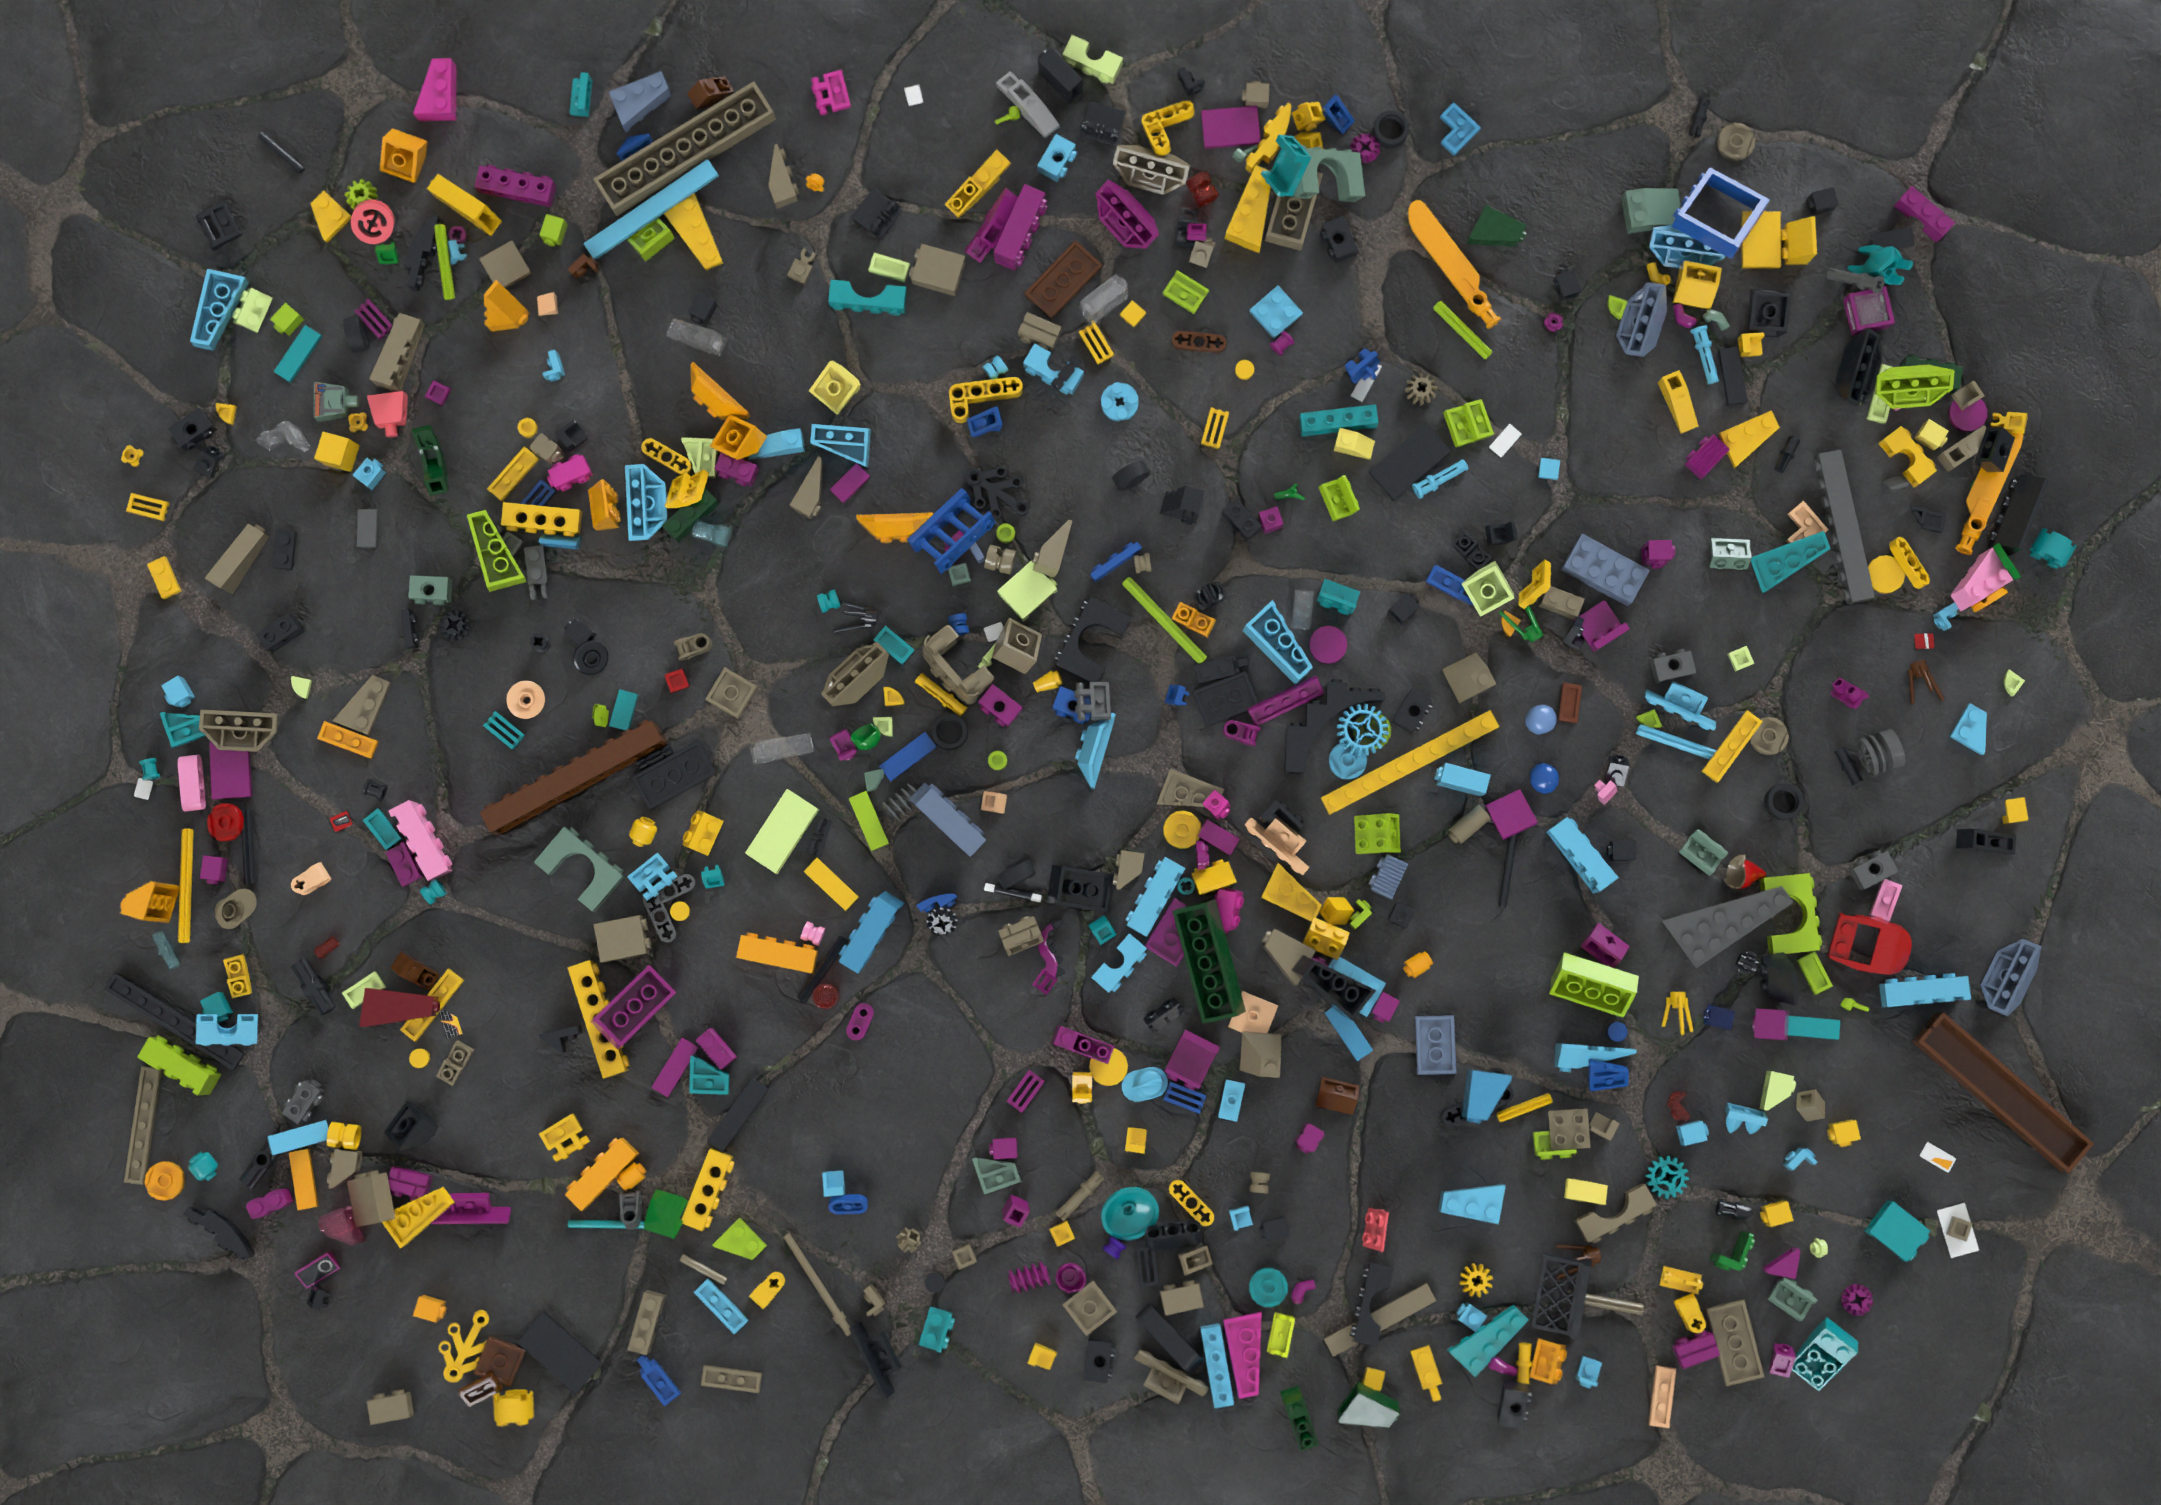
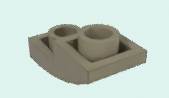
(455, 1063)

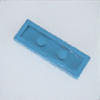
(1349, 1034)

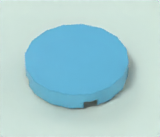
(1345, 764)

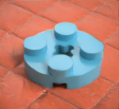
(1118, 391)

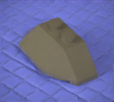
(1148, 171)
(856, 675)
(238, 729)

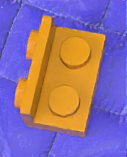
(1548, 1361)

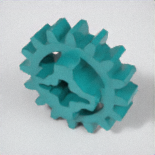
(1670, 1184)

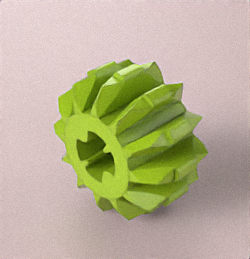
(360, 189)

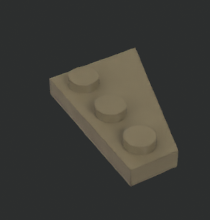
(365, 706)
(1185, 790)

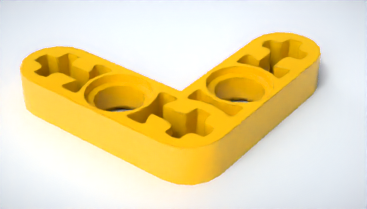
(1158, 125)

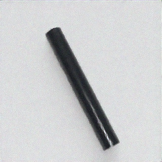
(283, 154)

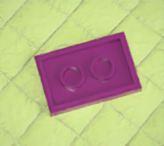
(1230, 127)
(230, 773)
(1165, 937)

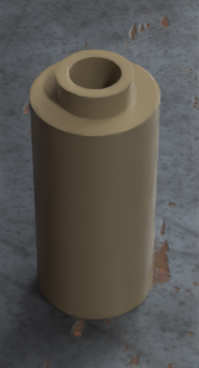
(1468, 825)

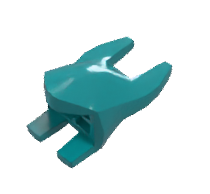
(1882, 263)

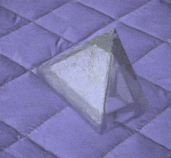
(1302, 609)

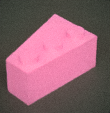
(1981, 580)

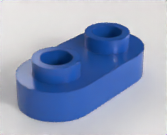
(848, 1204)

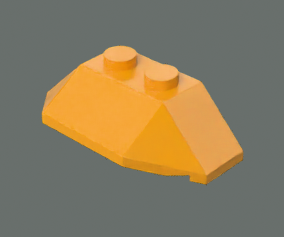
(713, 396)
(893, 526)

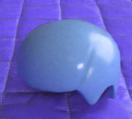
(1540, 719)

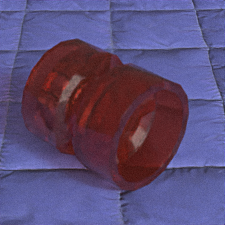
(1203, 190)
(826, 996)

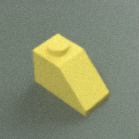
(1354, 444)

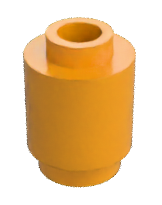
(1417, 964)
(631, 1176)

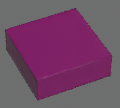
(1196, 232)
(438, 393)

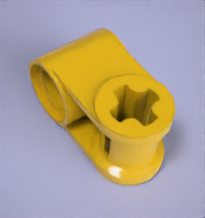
(766, 1291)
(1688, 1310)

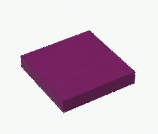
(1511, 814)

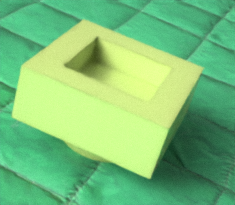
(1740, 658)

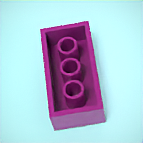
(1020, 227)
(633, 1007)

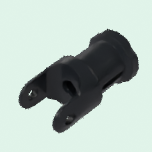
(1732, 1210)

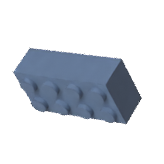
(1605, 570)
(943, 815)

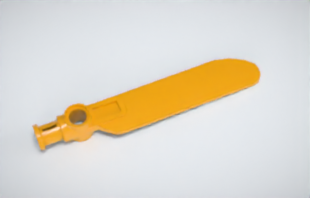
(1450, 260)
(1983, 498)

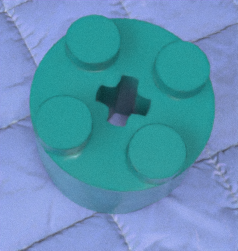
(2053, 548)

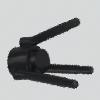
(868, 616)

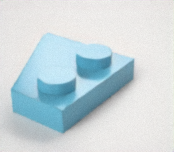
(1971, 729)

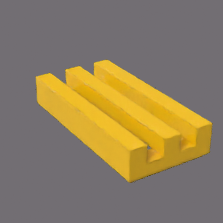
(1088, 330)
(1219, 413)
(163, 511)

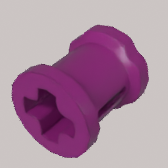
(1282, 343)

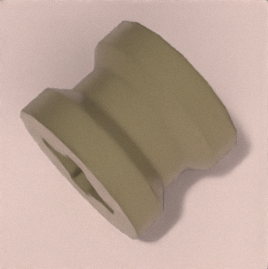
(1142, 563)

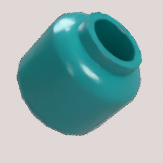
(203, 1166)

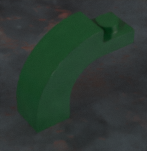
(433, 460)

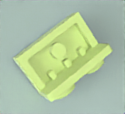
(252, 309)

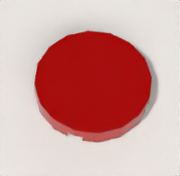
(225, 822)

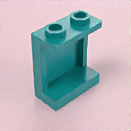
(1288, 166)
(1898, 1230)

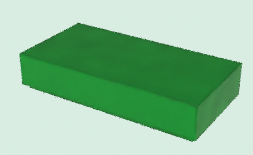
(2004, 558)

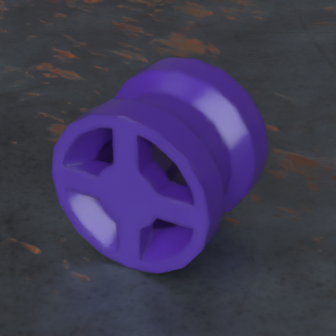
(1114, 1247)

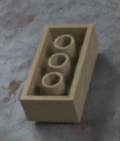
(1291, 220)

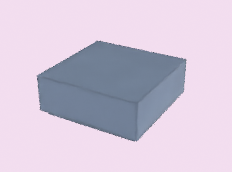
(977, 553)

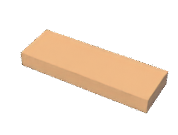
(1662, 1396)

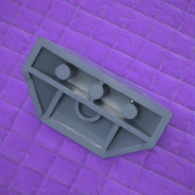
(1643, 320)
(2010, 976)

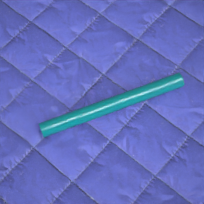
(599, 1224)

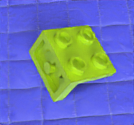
(1377, 833)

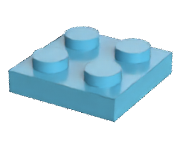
(1276, 312)

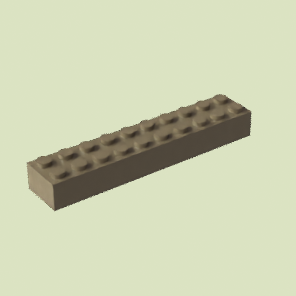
(685, 148)

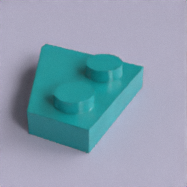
(181, 728)
(707, 1078)

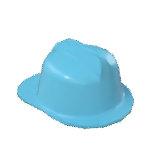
(1144, 1084)

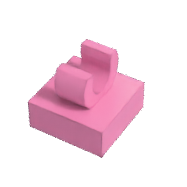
(1606, 792)

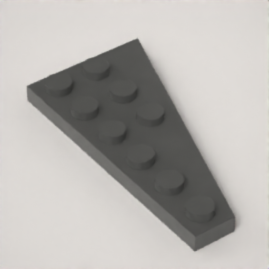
(1716, 927)

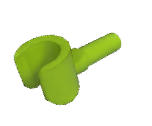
(1014, 114)
(1848, 1003)

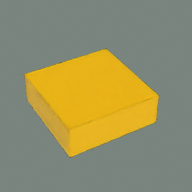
(1133, 314)
(1062, 1233)

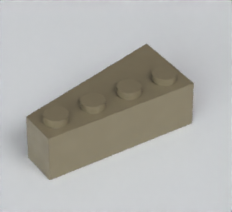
(397, 353)

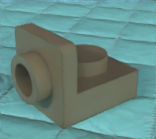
(874, 1297)

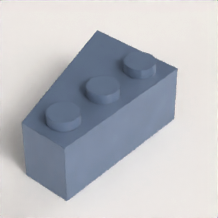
(639, 98)

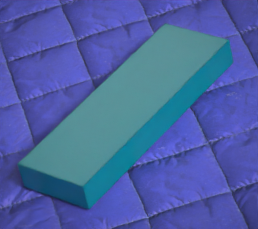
(298, 354)
(1813, 1027)

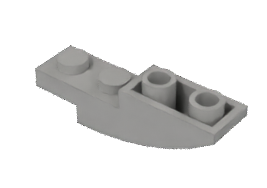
(1029, 103)

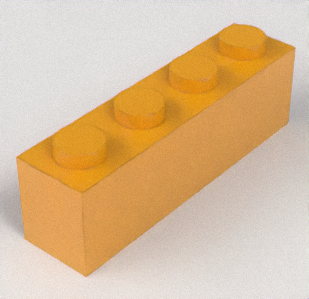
(777, 954)
(601, 1174)

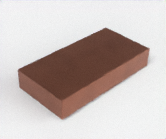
(1569, 703)

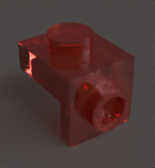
(1678, 1111)

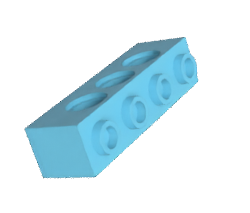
(1217, 1365)

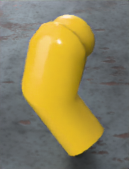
(1656, 277)

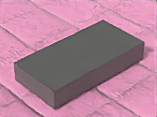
(367, 528)

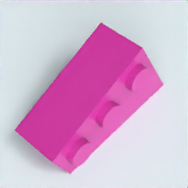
(438, 92)

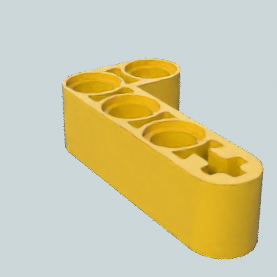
(986, 395)

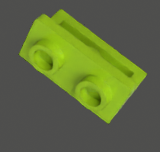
(1339, 498)
(1542, 1146)

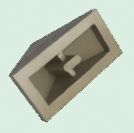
(1195, 1259)

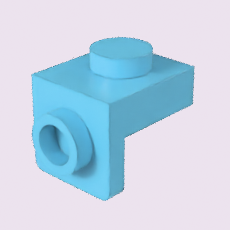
(1793, 1159)

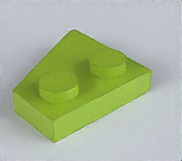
(740, 1241)

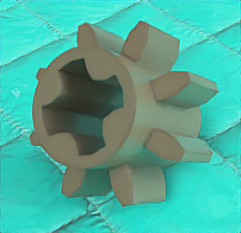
(908, 1240)

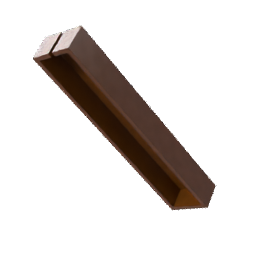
(2003, 1092)

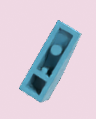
(781, 444)

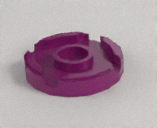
(1968, 419)
(1328, 644)

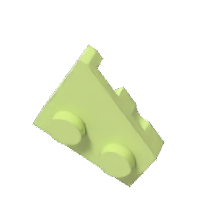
(701, 455)

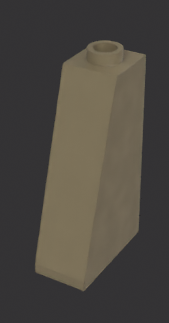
(238, 558)

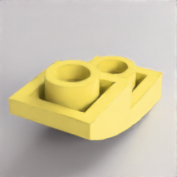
(1585, 1191)

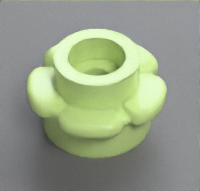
(1818, 1248)

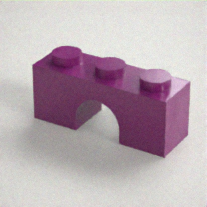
(1915, 204)

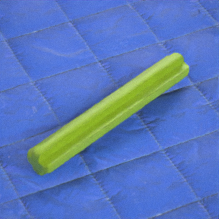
(444, 261)
(1462, 329)

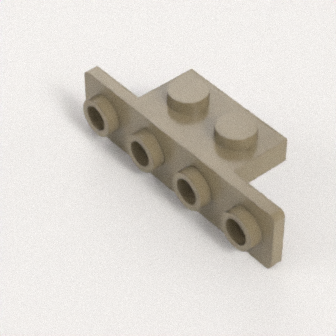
(1167, 1380)

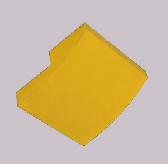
(686, 489)

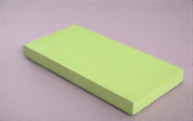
(782, 831)

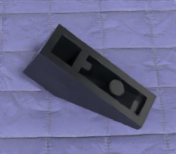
(1985, 841)

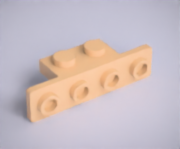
(1282, 840)

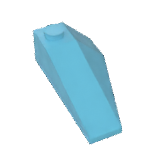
(1578, 1056)

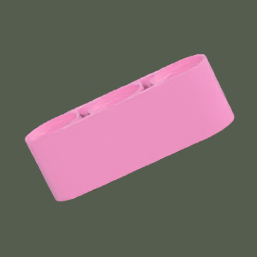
(191, 783)

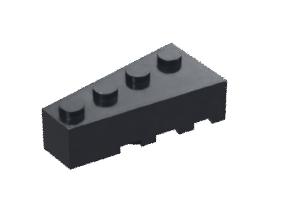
(1337, 989)

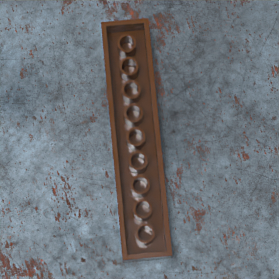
(573, 778)

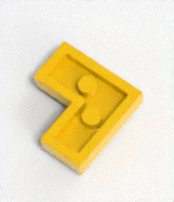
(1539, 585)

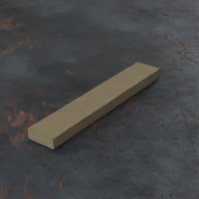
(143, 1125)
(1384, 1317)

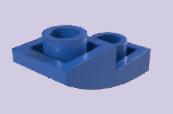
(944, 900)

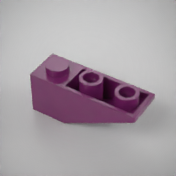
(1082, 1044)

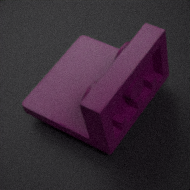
(1601, 626)

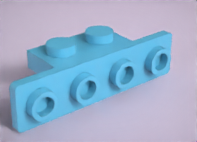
(1684, 702)

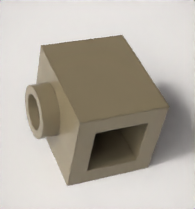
(1256, 94)

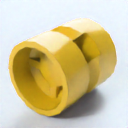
(342, 1135)

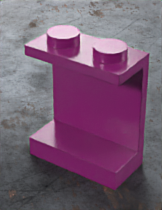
(1191, 1060)

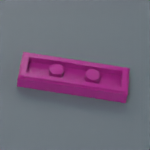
(675, 1067)

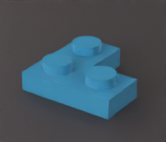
(1462, 129)

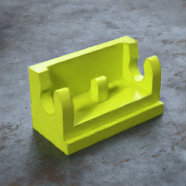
(1280, 1334)

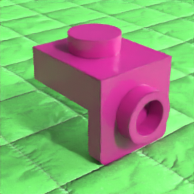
(1217, 805)

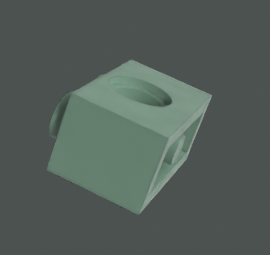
(418, 590)

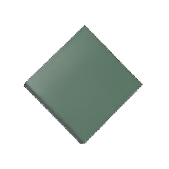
(959, 574)

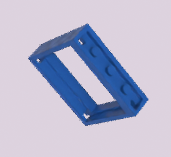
(1708, 235)

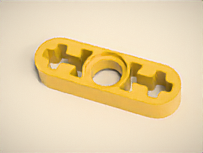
(651, 454)
(1915, 571)
(1197, 1217)

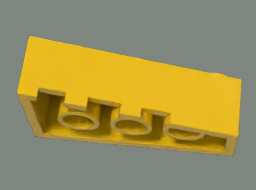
(1249, 217)

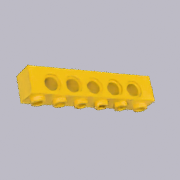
(583, 993)

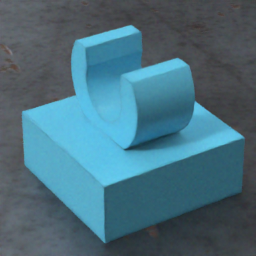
(454, 251)

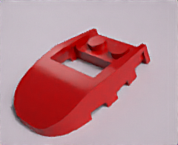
(1890, 950)

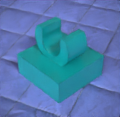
(712, 878)

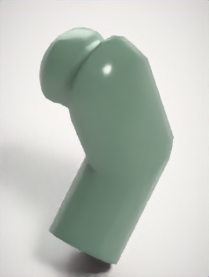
(1718, 317)

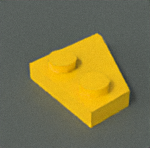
(329, 216)

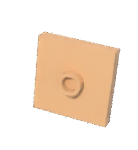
(1257, 1016)

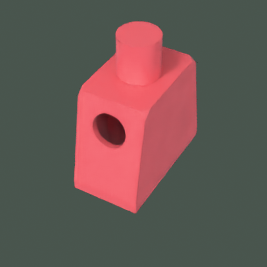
(389, 411)

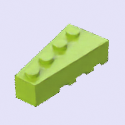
(495, 558)
(180, 1065)

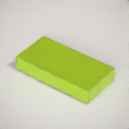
(1814, 973)

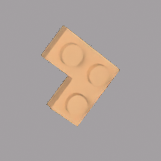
(1806, 521)

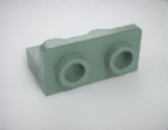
(1730, 553)

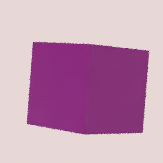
(1771, 1024)

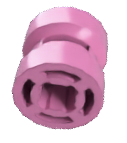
(812, 933)

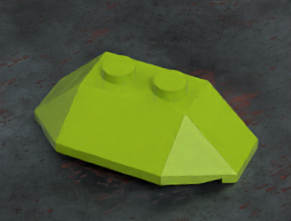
(1913, 385)

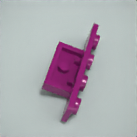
(473, 1209)

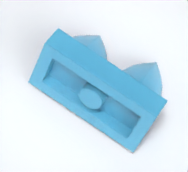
(1737, 1114)

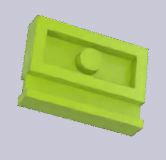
(1185, 292)

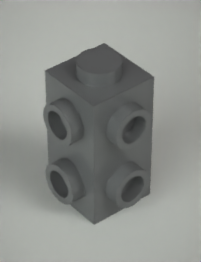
(304, 1100)

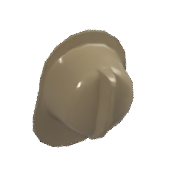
(235, 908)

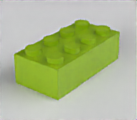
(1593, 985)

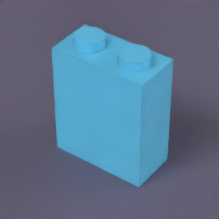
(1462, 779)

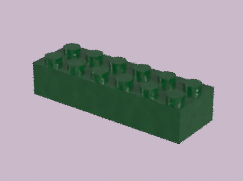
(1209, 961)

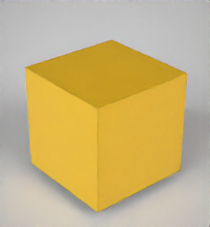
(336, 451)

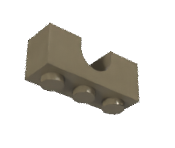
(646, 1320)

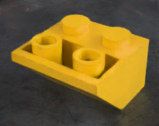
(1697, 284)

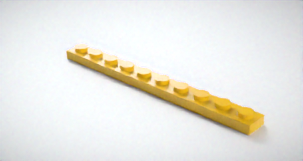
(1409, 762)

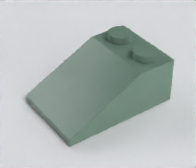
(1649, 208)

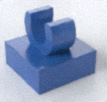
(1175, 695)

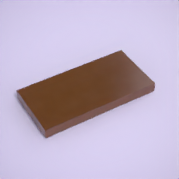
(1063, 280)

